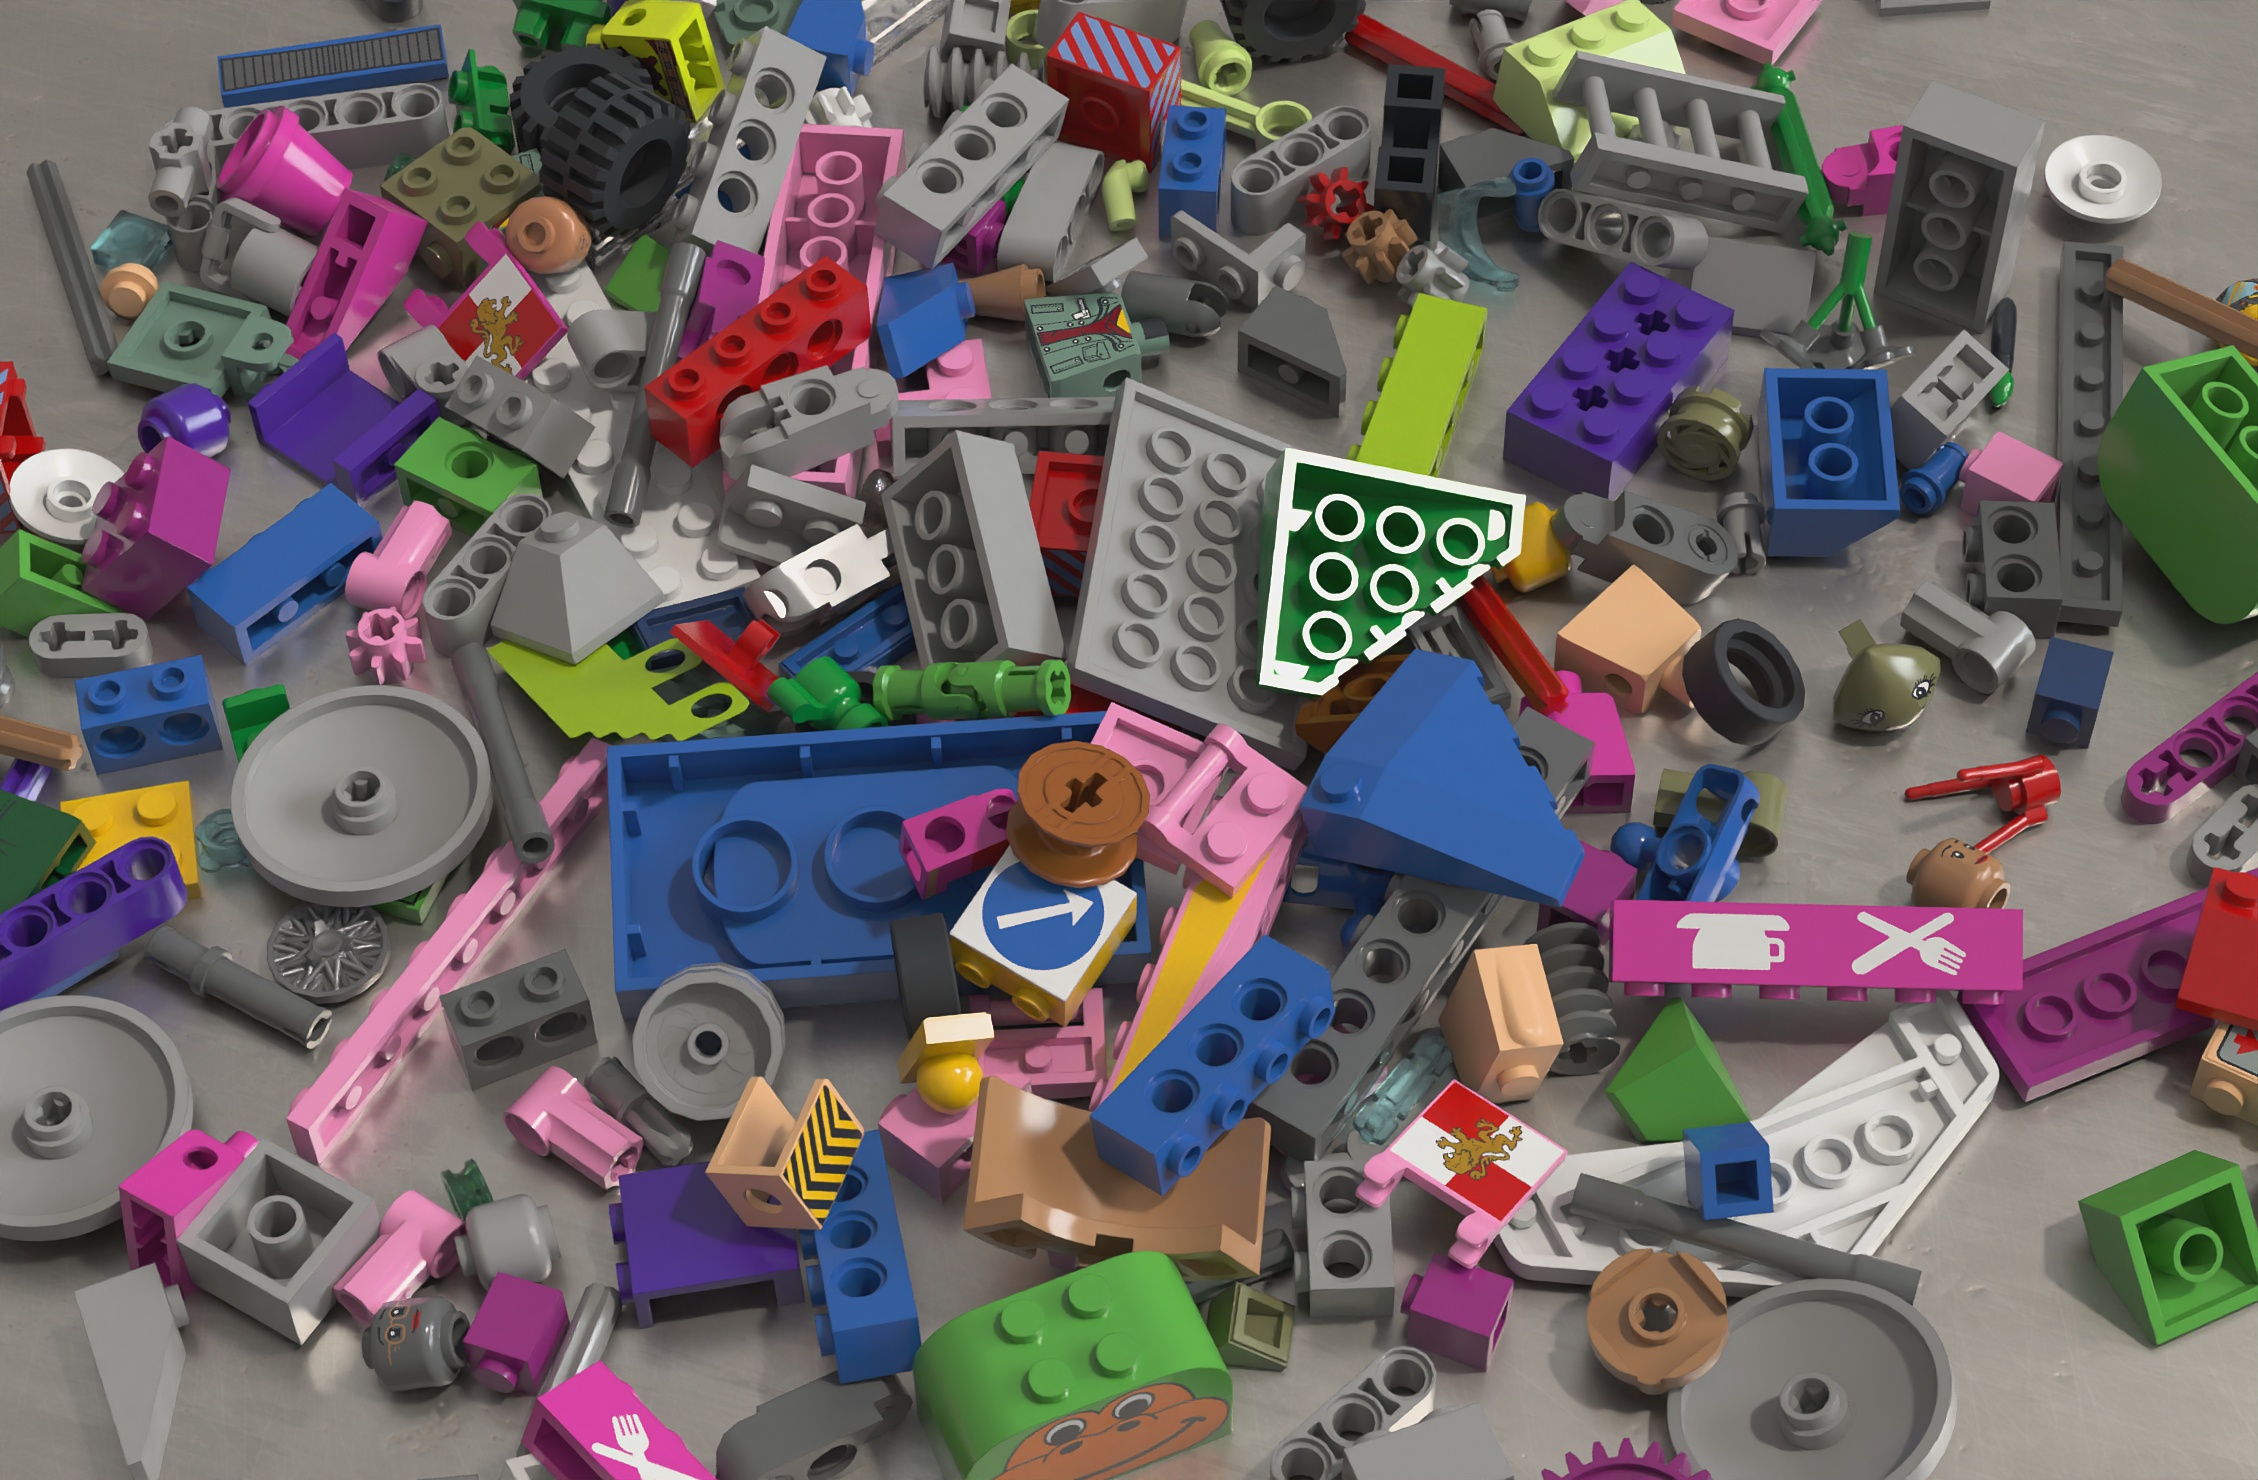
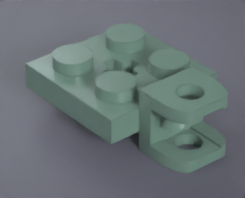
(231, 349)

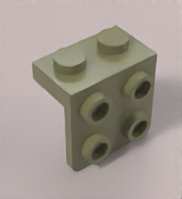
(453, 189)

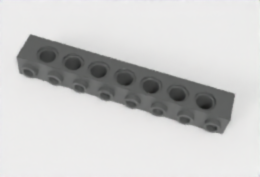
(1311, 1116)

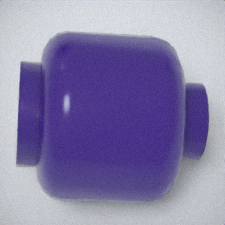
(188, 416)

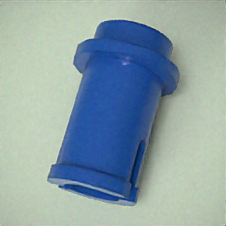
(1533, 183)
(1925, 487)

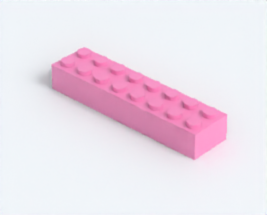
(832, 212)

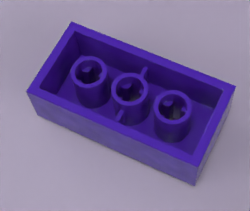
(1613, 381)

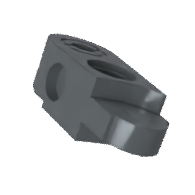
(1670, 544)
(812, 1430)

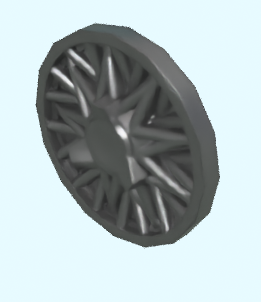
(328, 951)

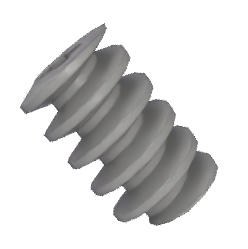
(959, 82)

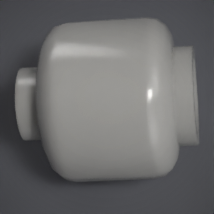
(508, 1238)

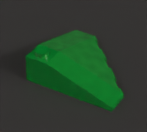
(1361, 557)

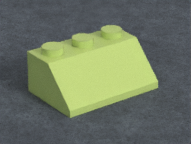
(1536, 65)

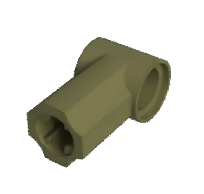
(1766, 821)

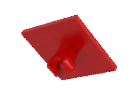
(733, 659)

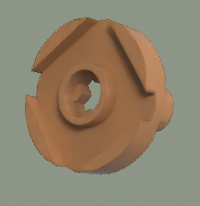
(1653, 1358)

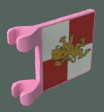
(1470, 1160)

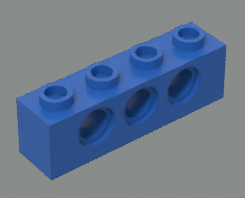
(1213, 1065)
(863, 1274)

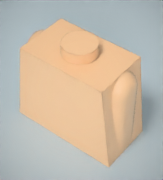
(1502, 1023)

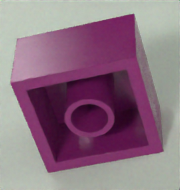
(155, 528)

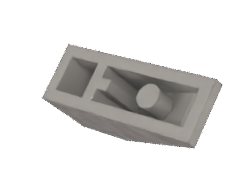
(138, 1358)

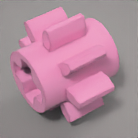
(385, 646)

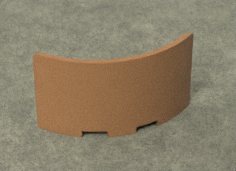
(1046, 1189)

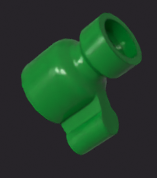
(824, 698)

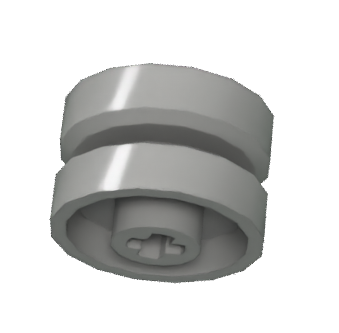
(701, 1000)

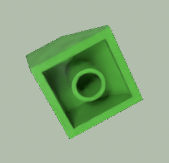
(2177, 1243)

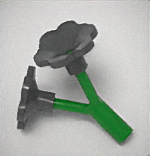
(1842, 343)

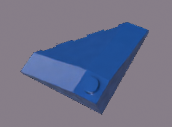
(1440, 790)

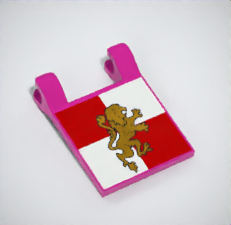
(500, 313)

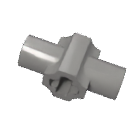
(180, 161)

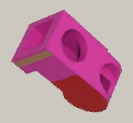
(955, 840)

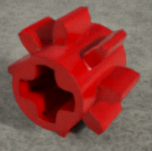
(1323, 196)

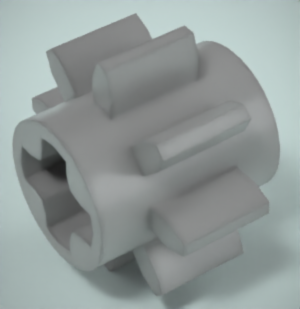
(1432, 273)

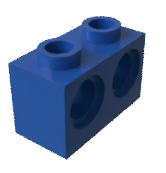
(1192, 166)
(148, 715)

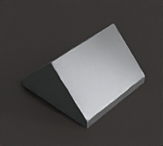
(1759, 281)

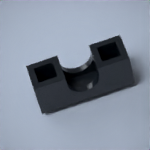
(1410, 145)

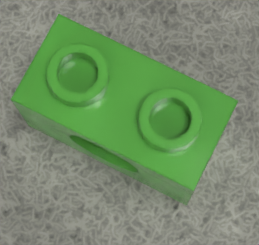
(463, 475)

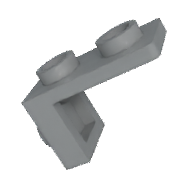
(1239, 274)

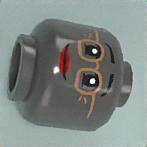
(416, 1343)

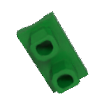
(573, 17)

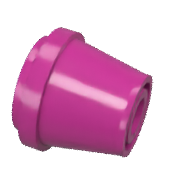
(284, 172)

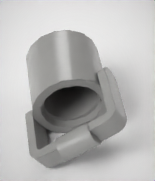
(268, 263)

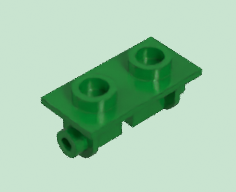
(482, 102)

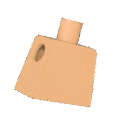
(1629, 643)

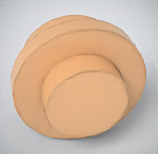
(128, 289)

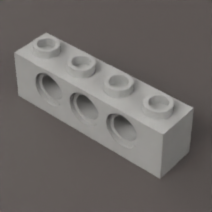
(789, 79)
(969, 165)
(1031, 424)

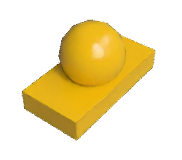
(945, 1060)

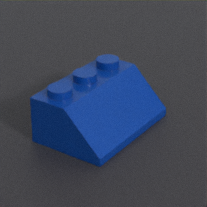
(1825, 459)

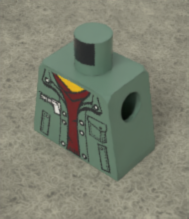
(1088, 343)

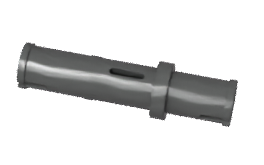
(215, 974)

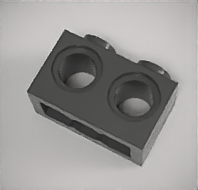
(2015, 563)
(518, 1019)

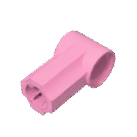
(400, 563)
(562, 1119)
(411, 1246)

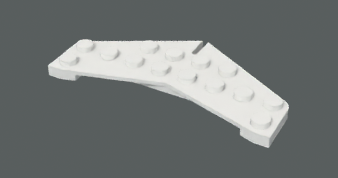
(1842, 1157)

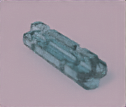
(1403, 1089)

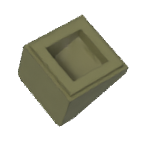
(1251, 1327)

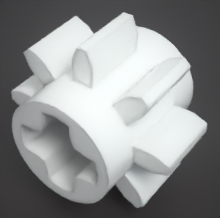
(837, 108)

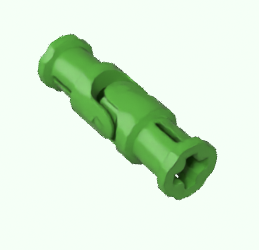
(972, 690)

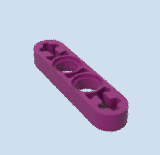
(2189, 782)

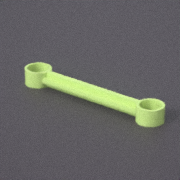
(1240, 116)

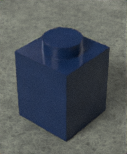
(2069, 692)

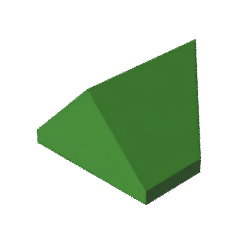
(1675, 1080)

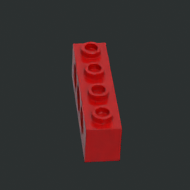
(790, 332)

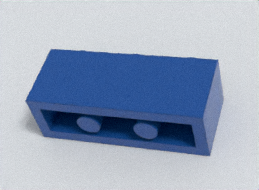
(283, 574)

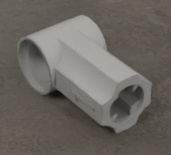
(1981, 646)

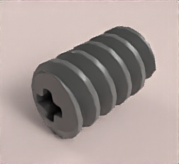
(1579, 997)

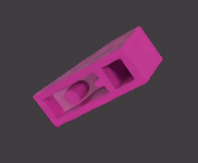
(354, 269)

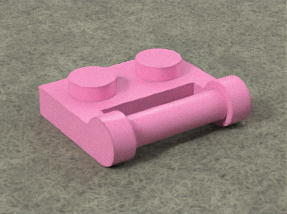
(1240, 826)
(1055, 1059)

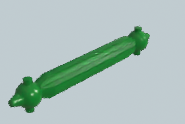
(1800, 159)

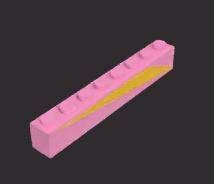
(1199, 949)

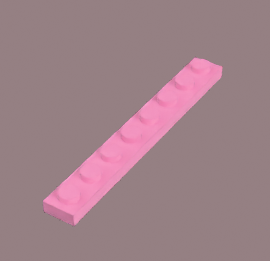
(443, 963)

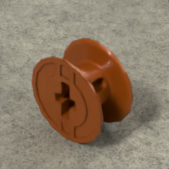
(1077, 814)

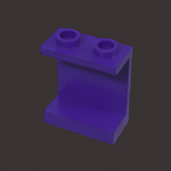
(338, 423)
(692, 1240)

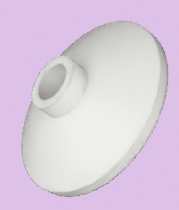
(2103, 179)
(57, 492)

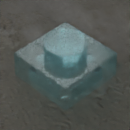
(131, 240)

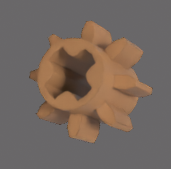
(1377, 245)

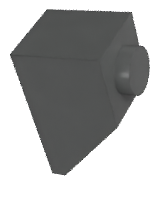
(1492, 156)
(1294, 350)

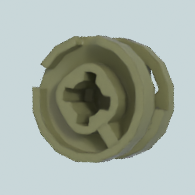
(1705, 433)

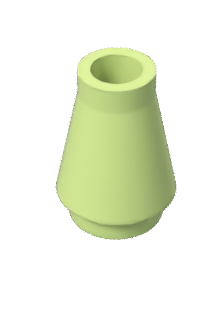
(1219, 59)

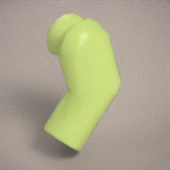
(1117, 193)

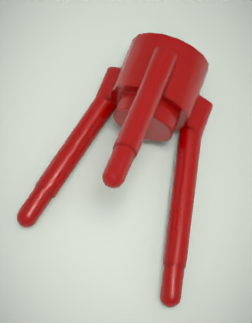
(2017, 786)

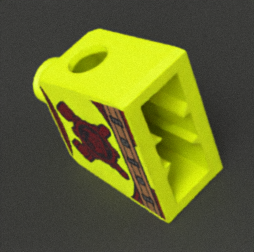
(671, 45)

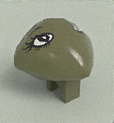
(1883, 684)

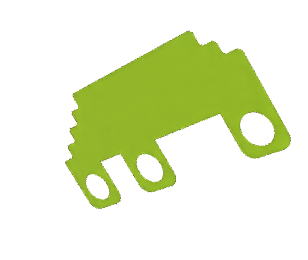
(612, 694)

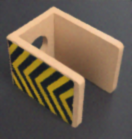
(788, 1158)

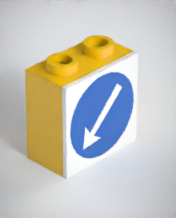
(1040, 938)

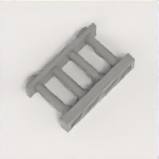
(1672, 177)

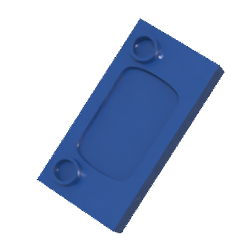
(791, 855)

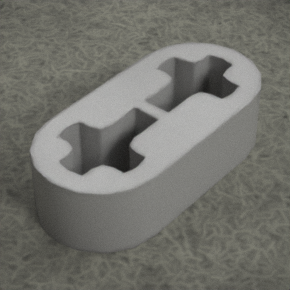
(90, 644)
(2226, 828)

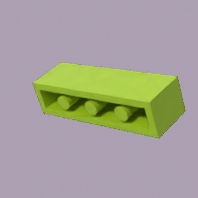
(1423, 387)

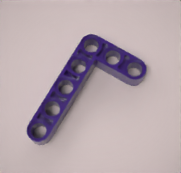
(87, 917)

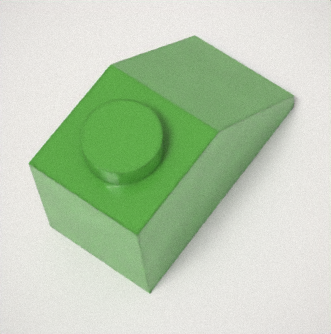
(42, 582)

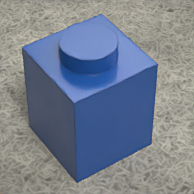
(1727, 1170)

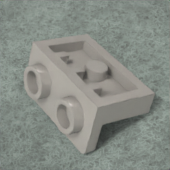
(781, 517)

